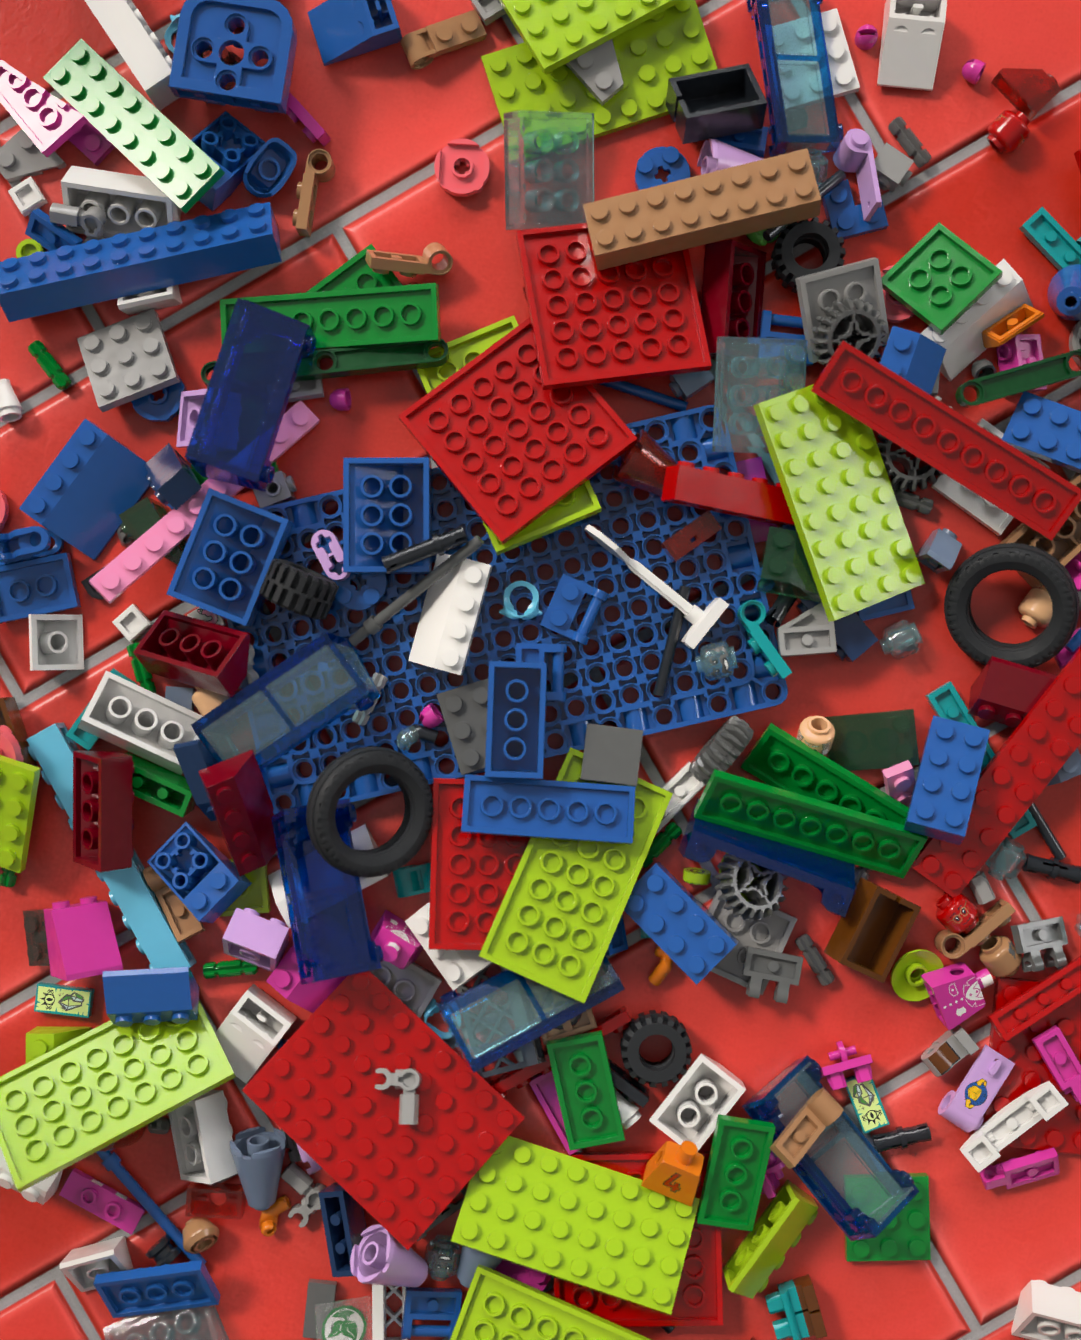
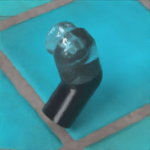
(413, 734)

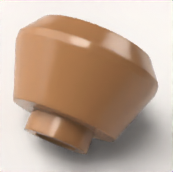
(199, 1235)

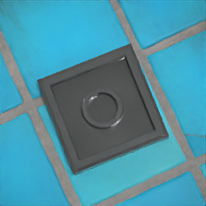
(611, 755)

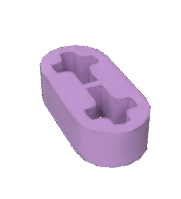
(325, 558)

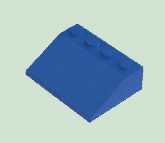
(88, 489)
(385, 511)
(229, 557)

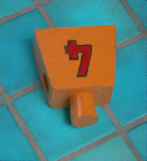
(674, 1171)

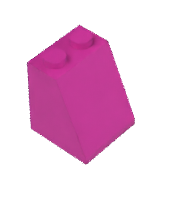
(81, 939)

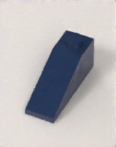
(192, 758)

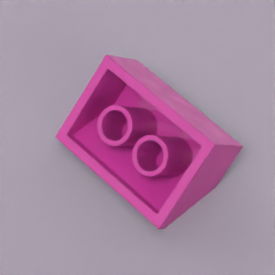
(287, 982)

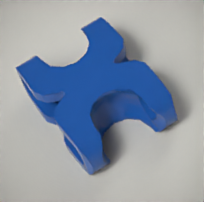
(28, 544)

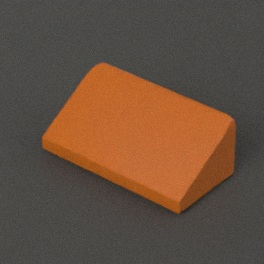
(1010, 326)

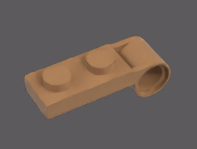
(441, 38)
(308, 190)
(410, 265)
(178, 915)
(994, 917)
(806, 1127)

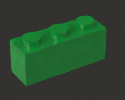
(161, 787)

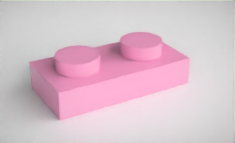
(900, 782)

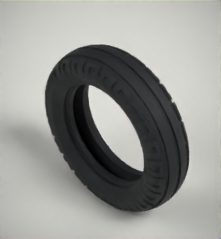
(1019, 558)
(328, 790)

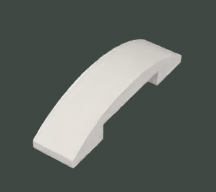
(1010, 1123)

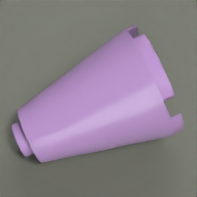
(719, 155)
(386, 1261)

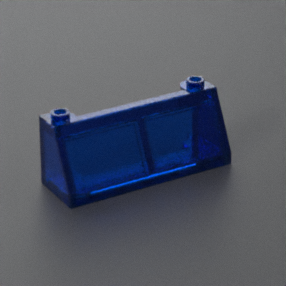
(248, 396)
(831, 876)
(322, 902)

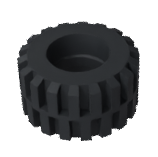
(811, 233)
(298, 589)
(659, 1071)

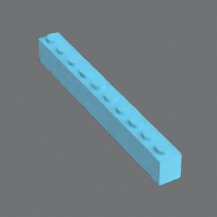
(127, 886)

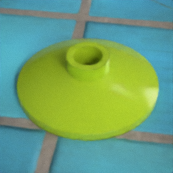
(908, 985)

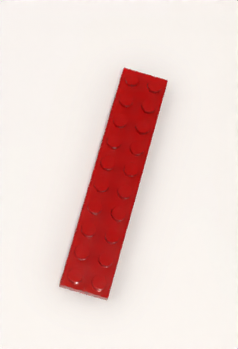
(947, 440)
(1011, 782)

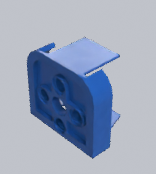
(266, 35)

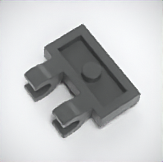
(1039, 935)
(771, 966)

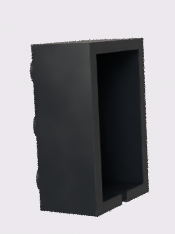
(716, 103)

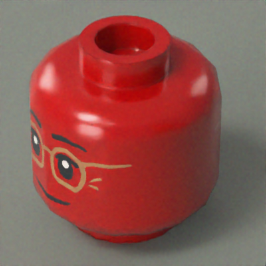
(1008, 131)
(957, 913)

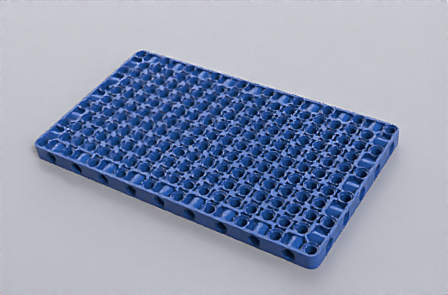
(687, 707)

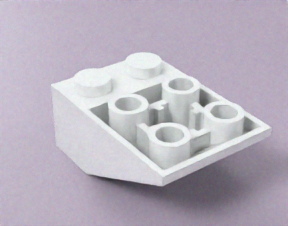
(911, 43)
(252, 1031)

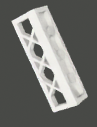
(380, 1311)

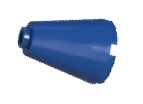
(1065, 284)

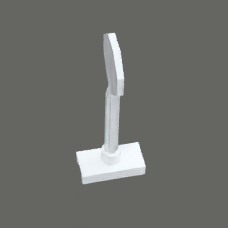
(701, 620)

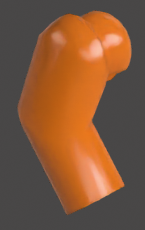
(662, 969)
(269, 1217)

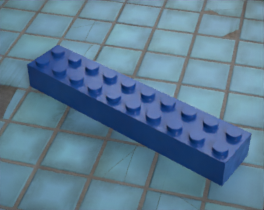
(139, 261)

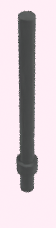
(374, 623)

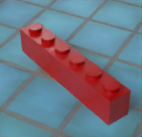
(726, 493)

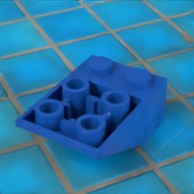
(353, 27)
(231, 148)
(198, 873)

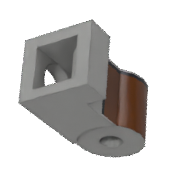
(948, 1050)

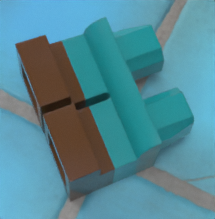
(800, 1307)

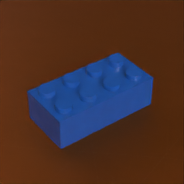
(515, 719)
(947, 780)
(678, 923)

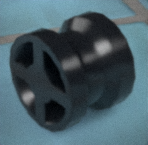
(163, 1251)

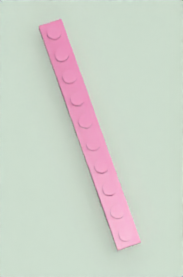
(179, 523)

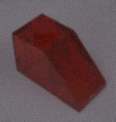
(1027, 89)

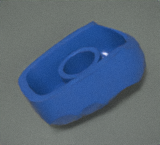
(269, 168)

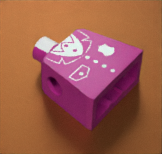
(396, 940)
(956, 992)

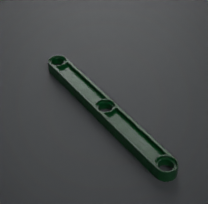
(362, 360)
(1019, 379)

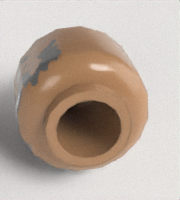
(1000, 956)

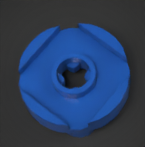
(660, 158)
(163, 409)
(366, 597)

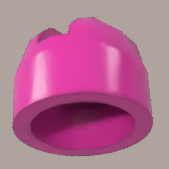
(868, 41)
(973, 70)
(340, 399)
(431, 716)

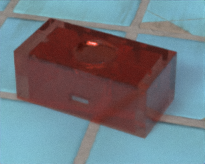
(700, 528)
(200, 1204)

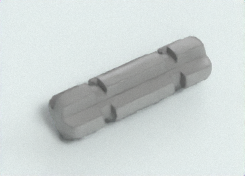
(361, 718)

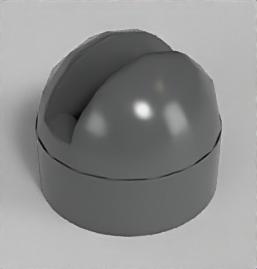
(984, 365)

